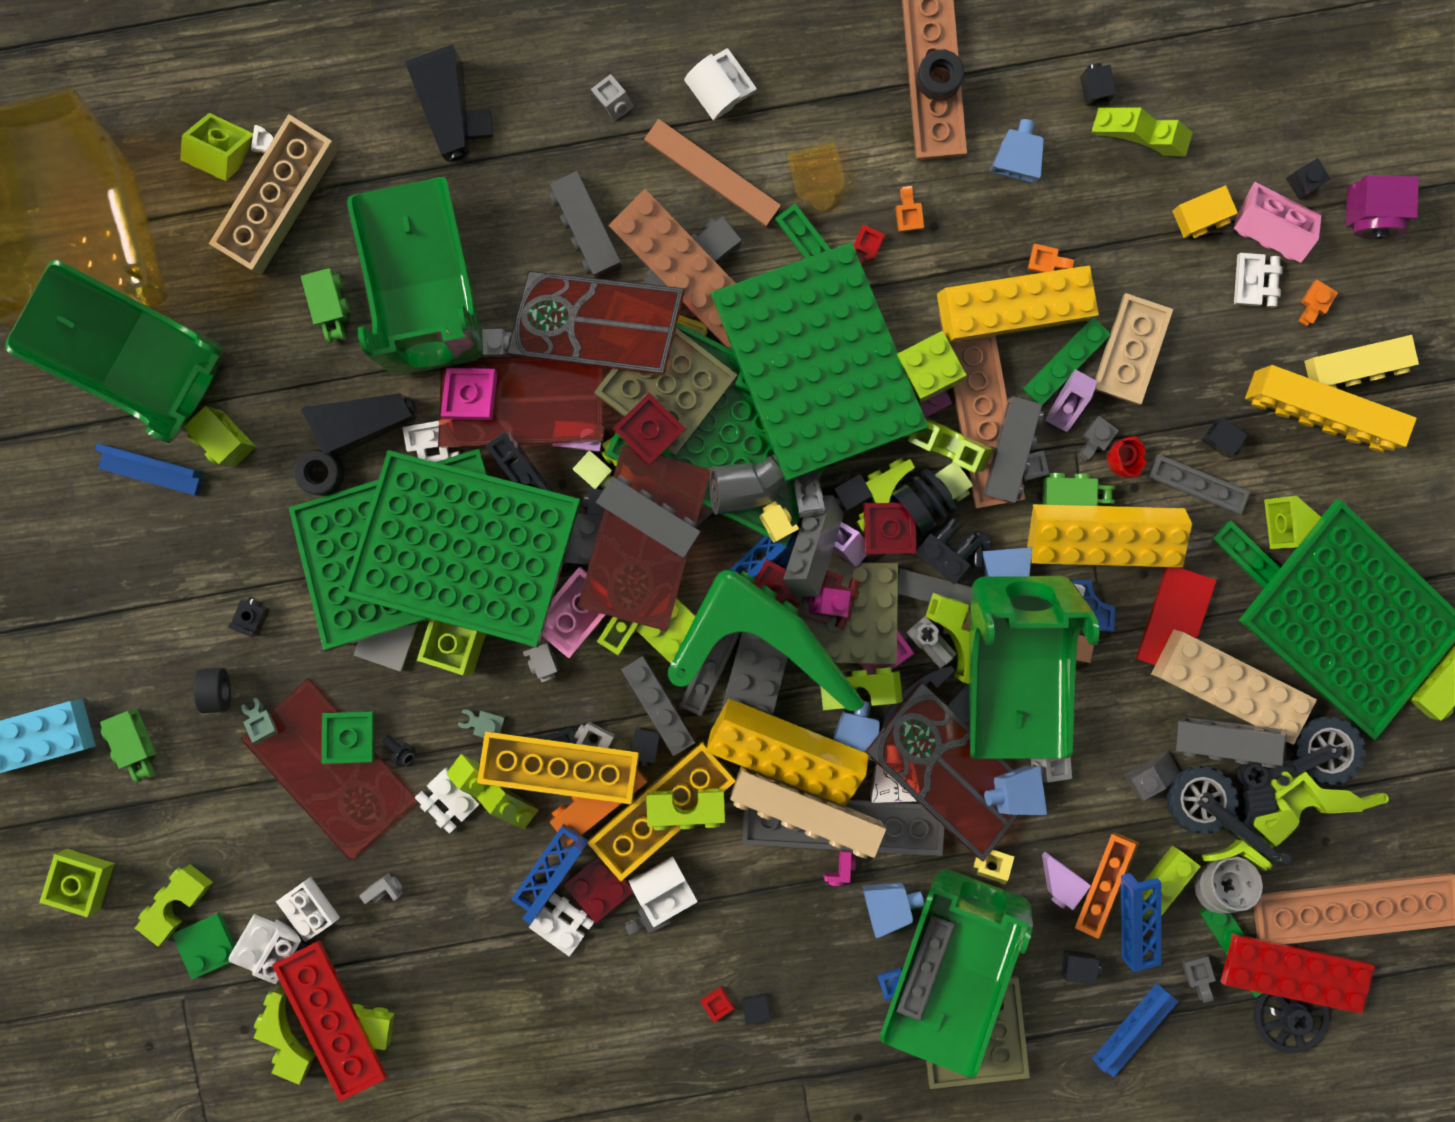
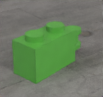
(326, 302)
(1074, 491)
(129, 743)

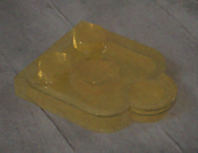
(816, 174)

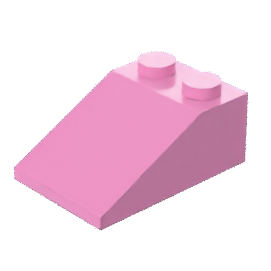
(567, 623)

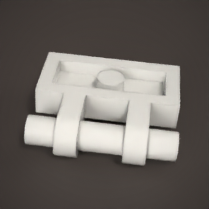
(1250, 280)
(425, 437)
(457, 801)
(556, 929)

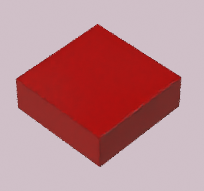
(717, 1004)

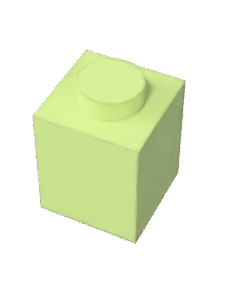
(593, 471)
(955, 481)

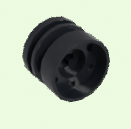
(925, 501)

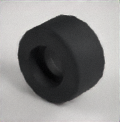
(944, 59)
(303, 477)
(212, 690)

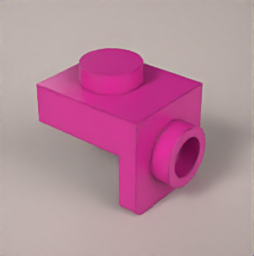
(830, 602)
(846, 863)

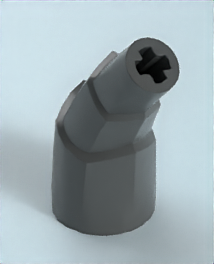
(745, 485)

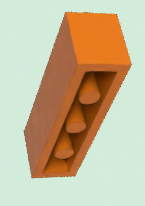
(586, 812)
(1106, 885)

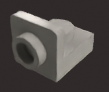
(612, 97)
(1053, 768)
(377, 890)

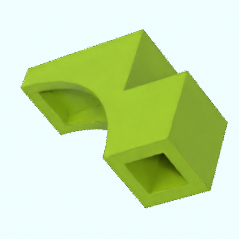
(1137, 125)
(883, 484)
(952, 615)
(496, 799)
(292, 1058)

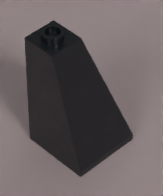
(441, 90)
(352, 423)

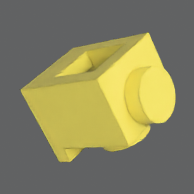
(777, 521)
(1003, 866)

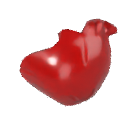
(1127, 457)

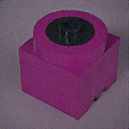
(1382, 205)

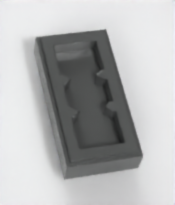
(809, 495)

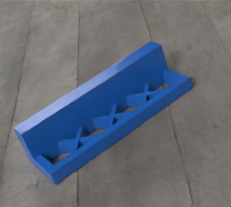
(150, 469)
(775, 552)
(553, 880)
(1134, 927)
(1134, 1030)

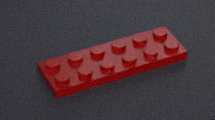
(1297, 973)
(329, 1021)

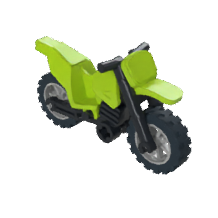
(1273, 795)

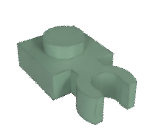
(483, 723)
(260, 725)

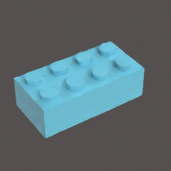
(44, 735)

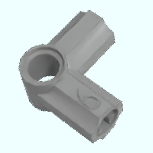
(927, 636)

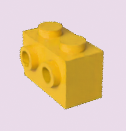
(1204, 212)

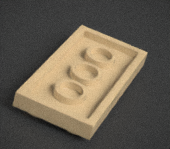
(1132, 348)

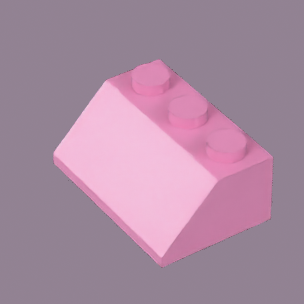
(1278, 223)

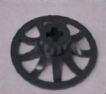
(1293, 1019)

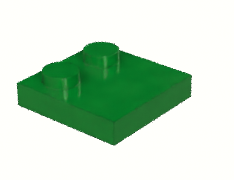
(348, 737)
(204, 945)

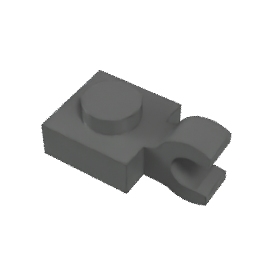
(1098, 436)
(642, 921)
(1199, 975)

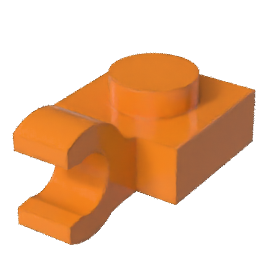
(908, 214)
(1045, 260)
(1318, 300)

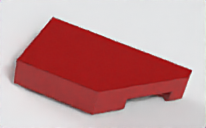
(868, 243)

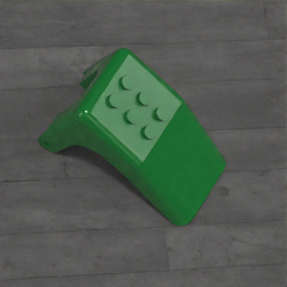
(415, 278)
(115, 349)
(740, 606)
(1025, 665)
(972, 977)

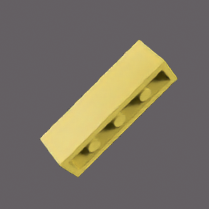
(1363, 362)

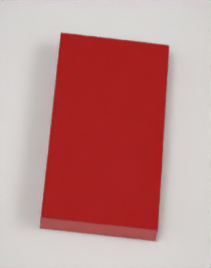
(1177, 606)

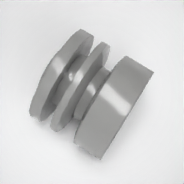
(1239, 879)

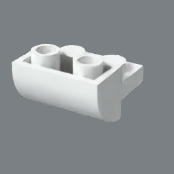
(719, 83)
(662, 891)
(308, 909)
(263, 945)

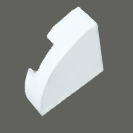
(261, 139)

